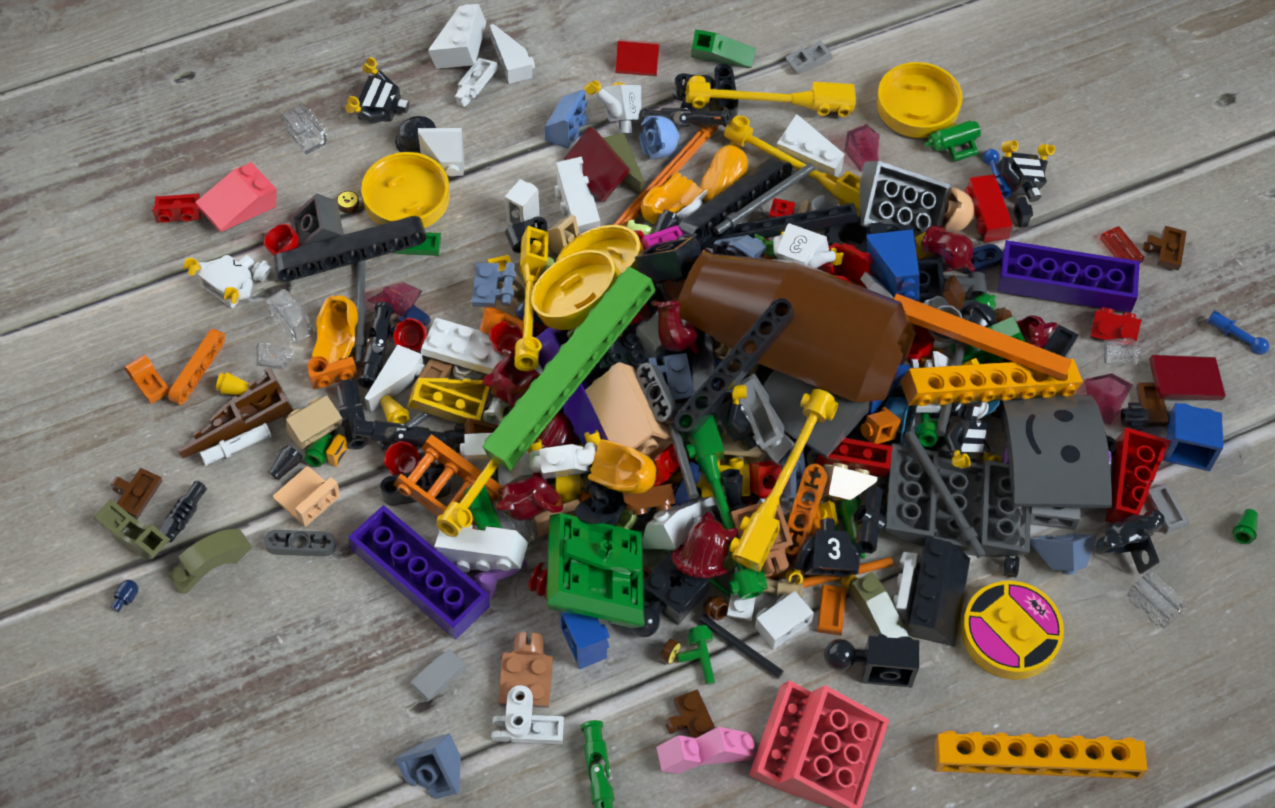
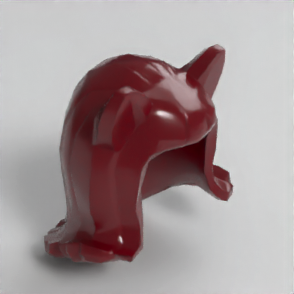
(953, 246)
(674, 331)
(1035, 331)
(507, 381)
(558, 432)
(529, 498)
(704, 549)

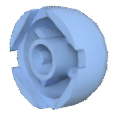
(658, 137)

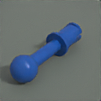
(991, 157)
(1258, 345)

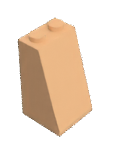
(626, 412)

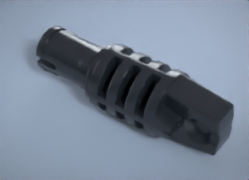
(183, 511)

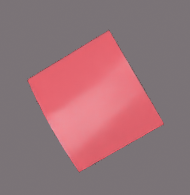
(819, 746)

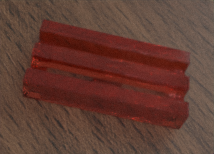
(1118, 248)

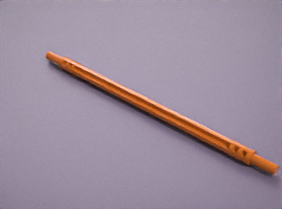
(672, 168)

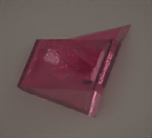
(862, 145)
(400, 295)
(1109, 393)

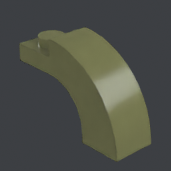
(129, 532)
(207, 554)

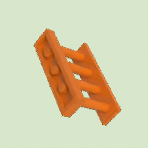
(453, 465)

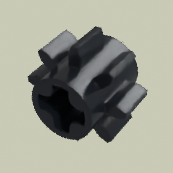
(1134, 416)
(457, 436)

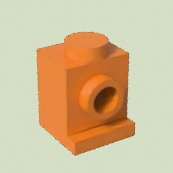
(876, 426)

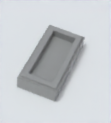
(1163, 500)

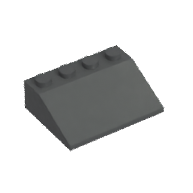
(901, 197)
(785, 399)

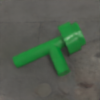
(926, 430)
(700, 637)

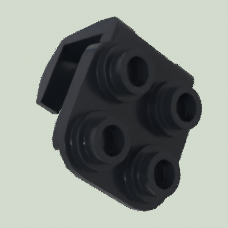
(624, 350)

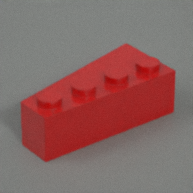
(1133, 472)

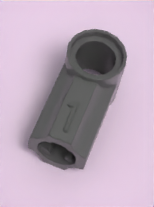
(973, 284)

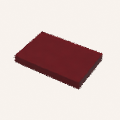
(600, 163)
(1187, 377)

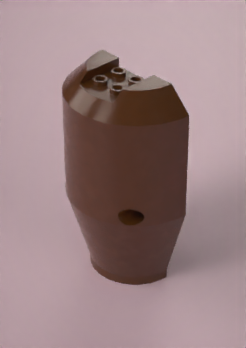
(840, 331)

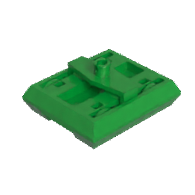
(593, 570)

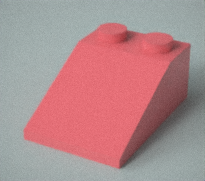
(238, 197)

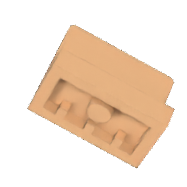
(307, 495)

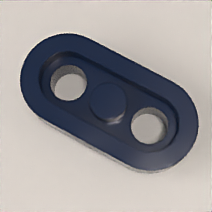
(980, 258)
(681, 493)

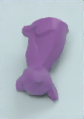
(488, 579)

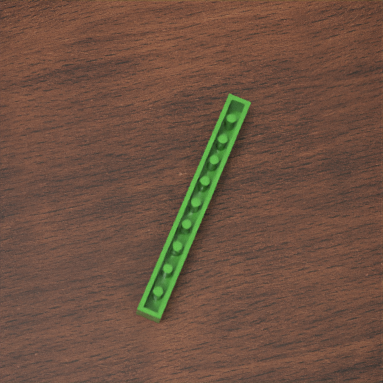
(568, 368)

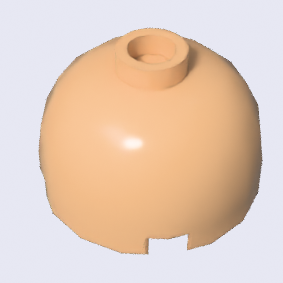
(958, 211)

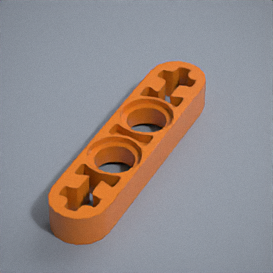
(197, 366)
(806, 510)

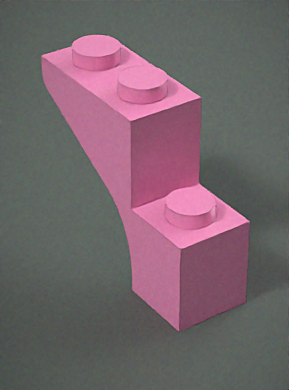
(713, 747)

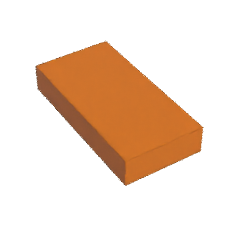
(831, 610)

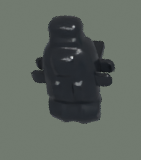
(1133, 537)

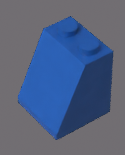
(895, 262)
(1194, 436)

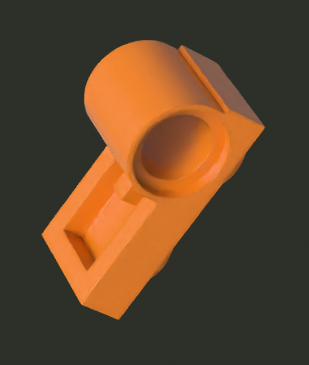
(494, 316)
(331, 373)
(147, 379)

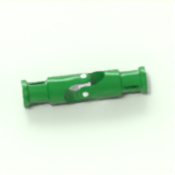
(594, 749)

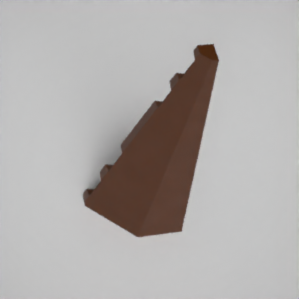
(257, 405)

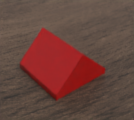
(637, 57)

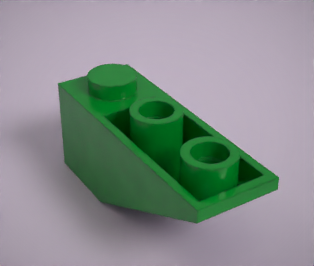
(721, 49)

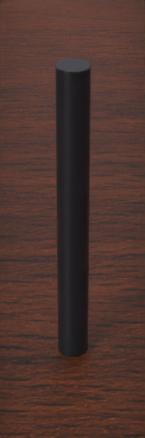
(741, 646)

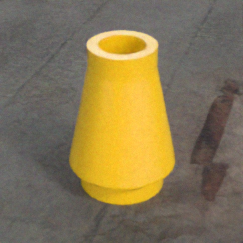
(231, 384)
(393, 410)

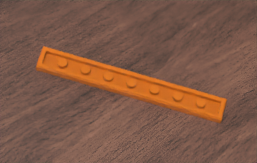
(985, 338)

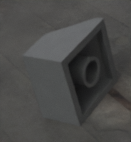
(317, 220)

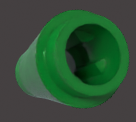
(317, 451)
(1246, 528)

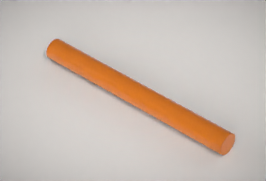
(863, 568)

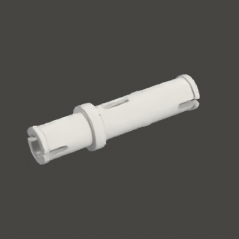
(235, 444)

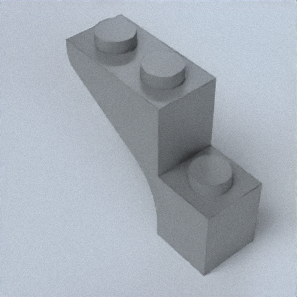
(762, 417)

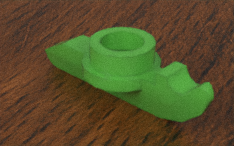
(769, 246)

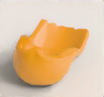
(725, 169)
(671, 196)
(336, 328)
(622, 468)

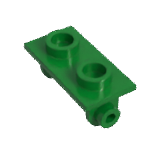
(483, 510)

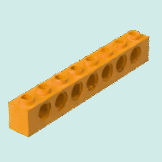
(984, 383)
(1028, 763)

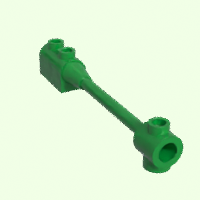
(707, 449)

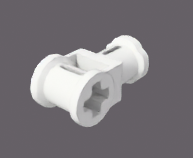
(494, 409)

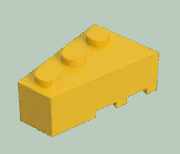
(449, 398)

